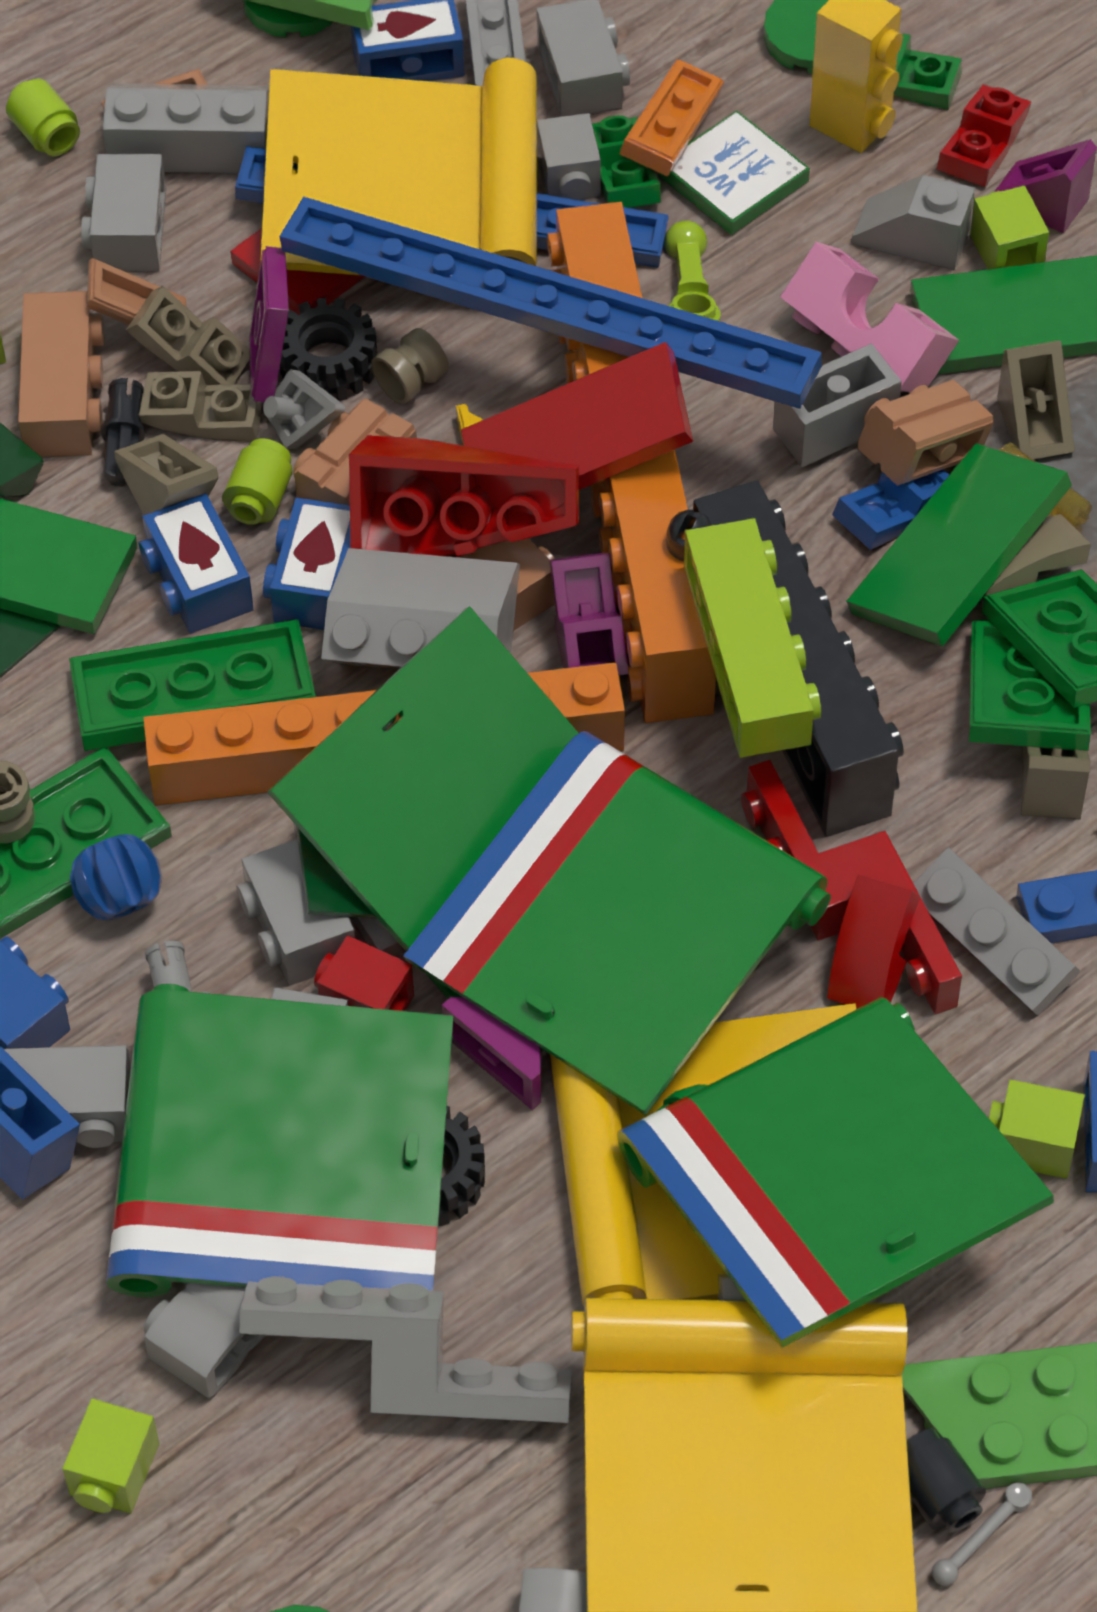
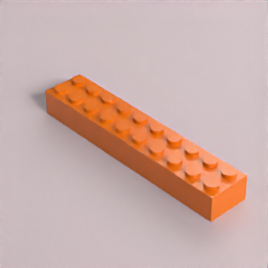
(659, 617)

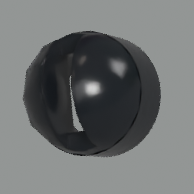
(678, 524)

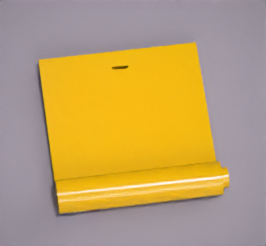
(408, 154)
(633, 1236)
(744, 1460)

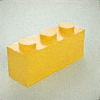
(855, 70)

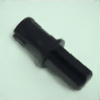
(122, 425)

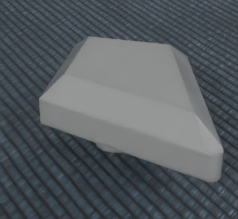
(300, 409)

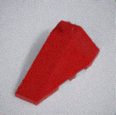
(453, 496)

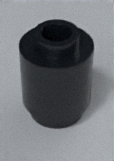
(942, 1482)

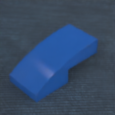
(885, 509)

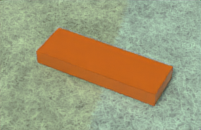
(672, 117)

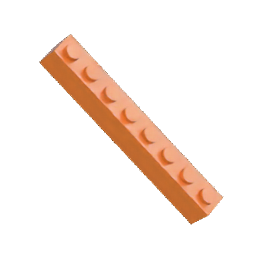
(257, 744)

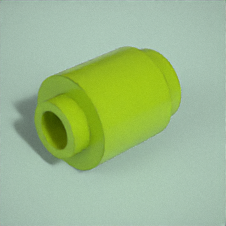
(43, 117)
(258, 481)

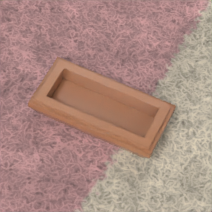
(117, 292)

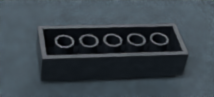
(852, 752)

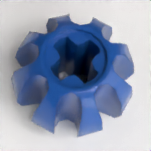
(116, 877)

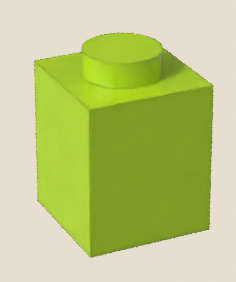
(1008, 229)
(1040, 1125)
(110, 1457)

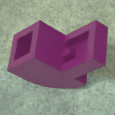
(586, 612)

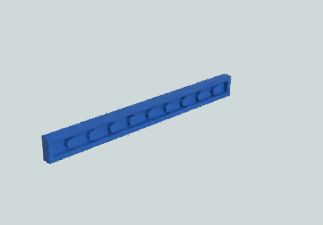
(550, 301)

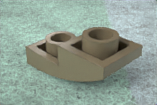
(187, 342)
(190, 407)
(1049, 548)

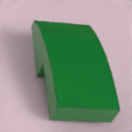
(926, 76)
(621, 177)

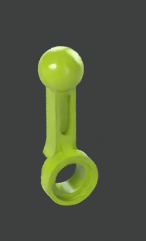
(687, 243)

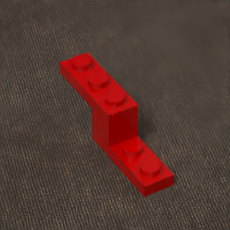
(929, 961)

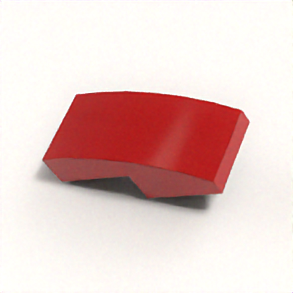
(984, 135)
(870, 941)

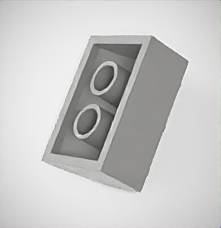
(186, 123)
(397, 602)

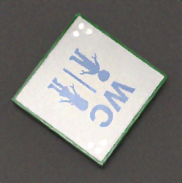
(736, 172)

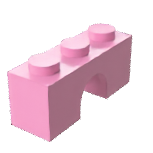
(832, 297)

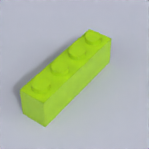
(750, 637)

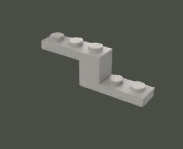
(407, 1350)

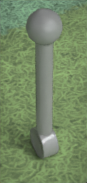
(1016, 1499)

